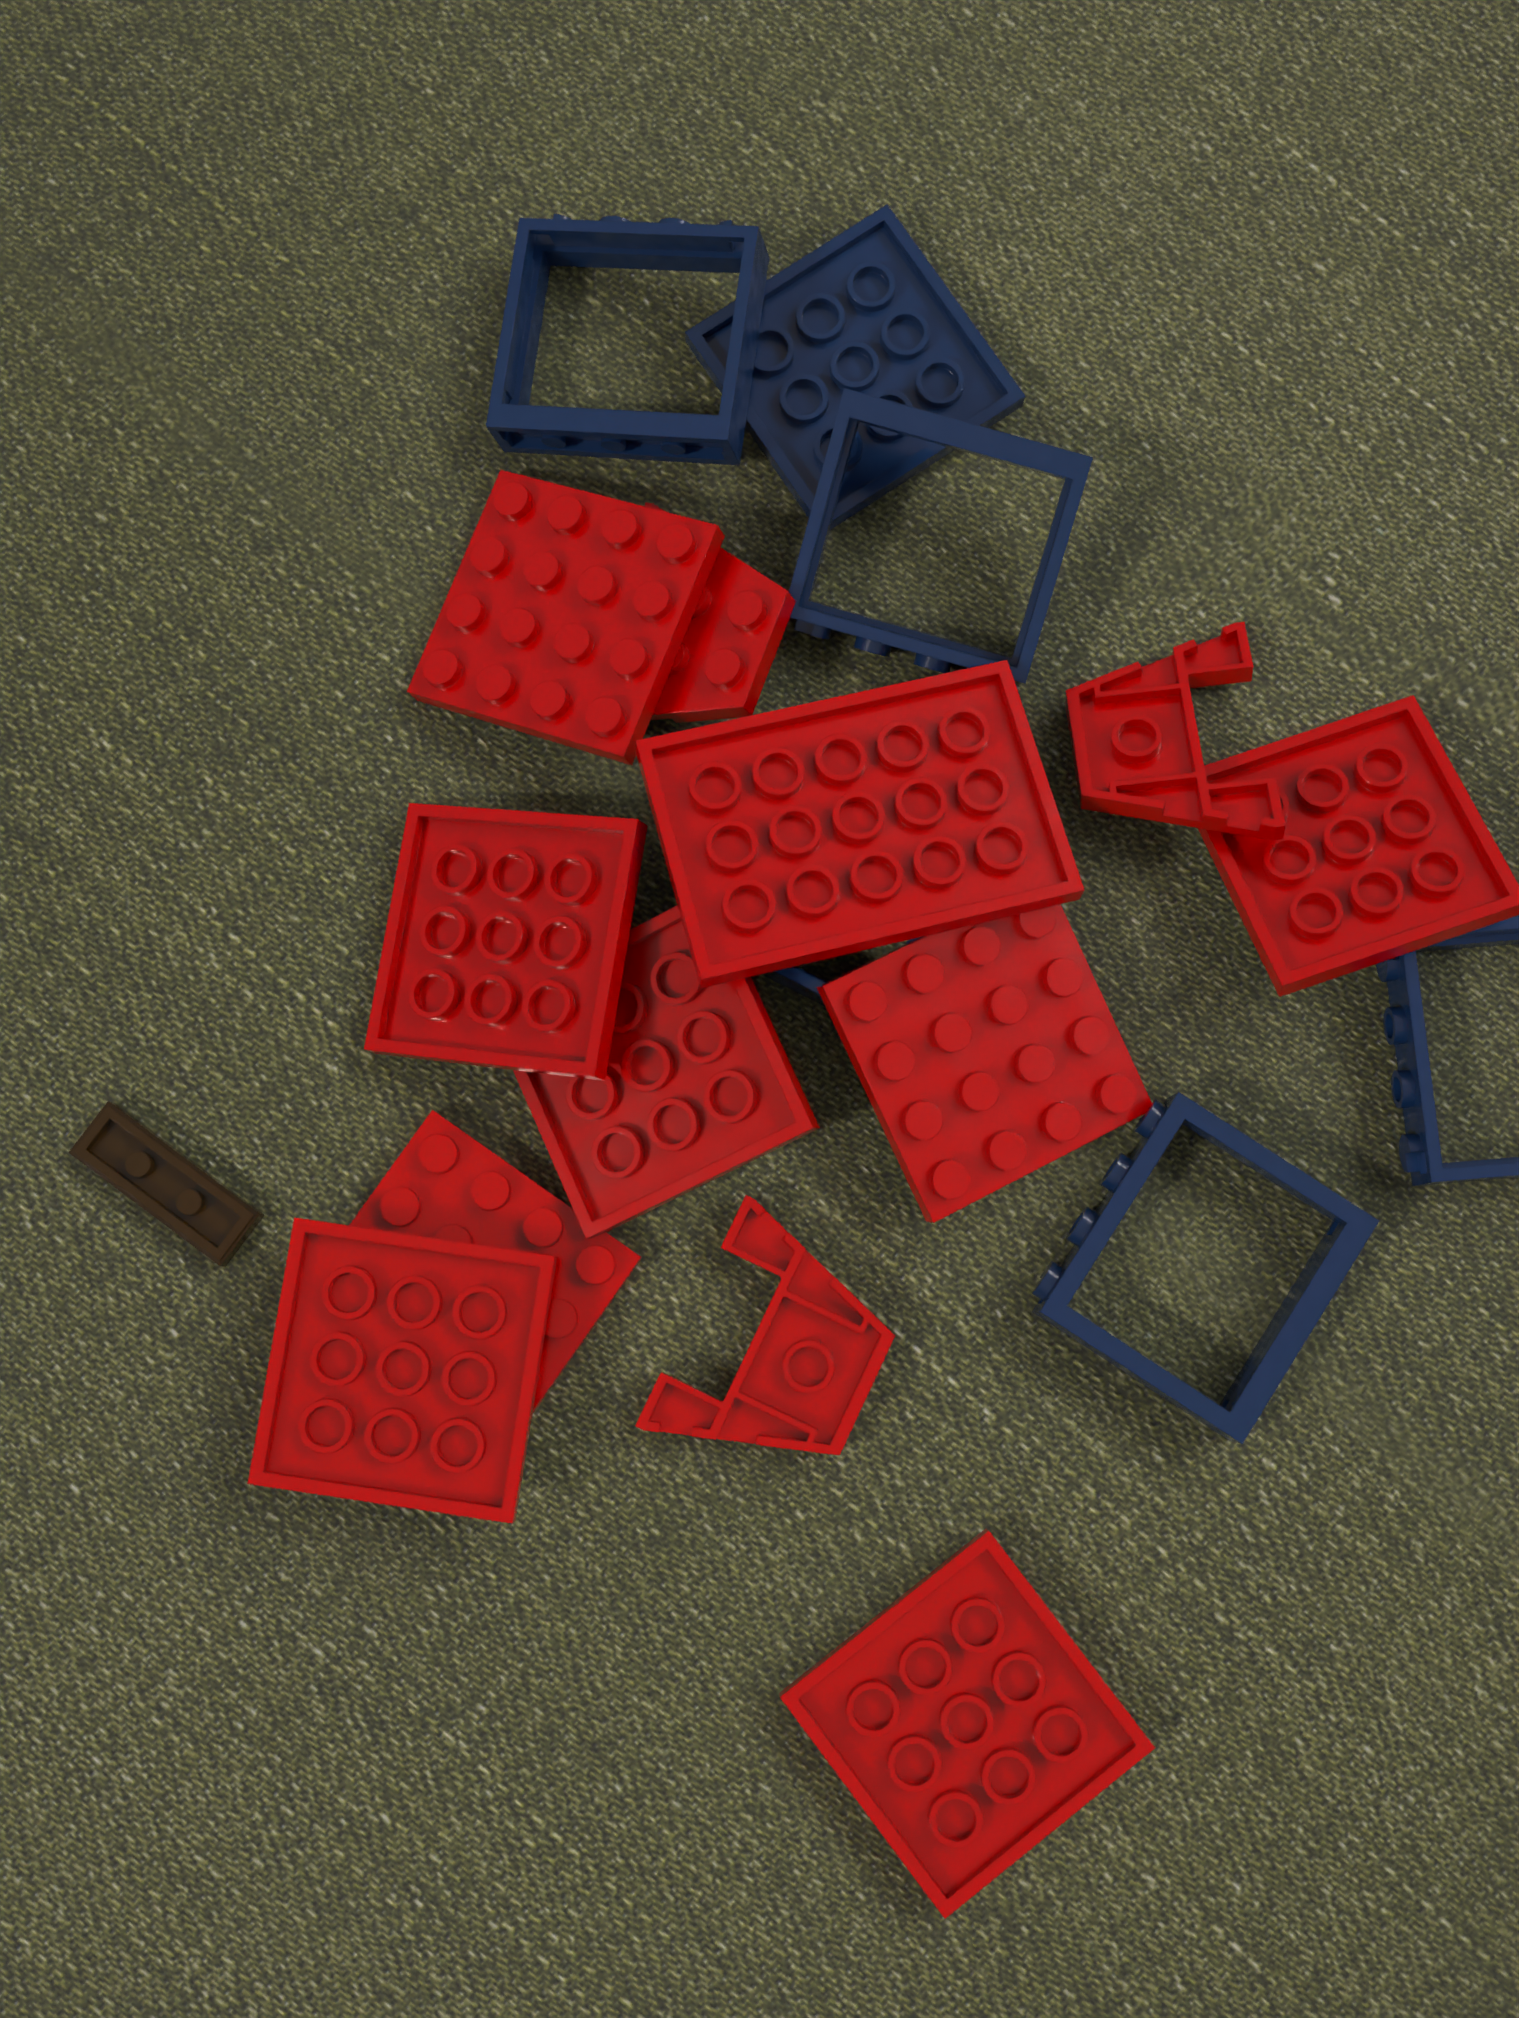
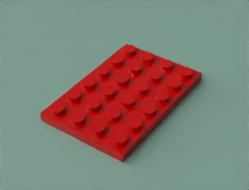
(856, 822)

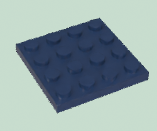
(869, 321)

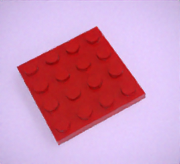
(566, 615)
(1372, 851)
(507, 939)
(985, 1054)
(685, 1093)
(466, 1193)
(403, 1370)
(966, 1722)

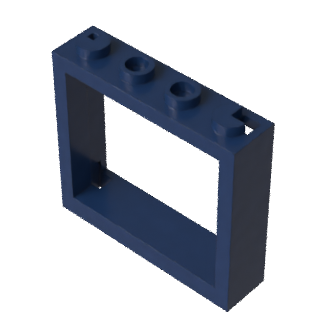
(625, 245)
(878, 635)
(1413, 1081)
(1290, 1324)

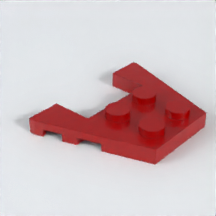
(726, 645)
(1142, 746)
(804, 1365)

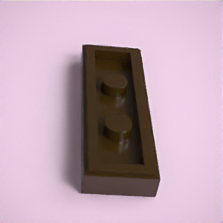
(166, 1184)

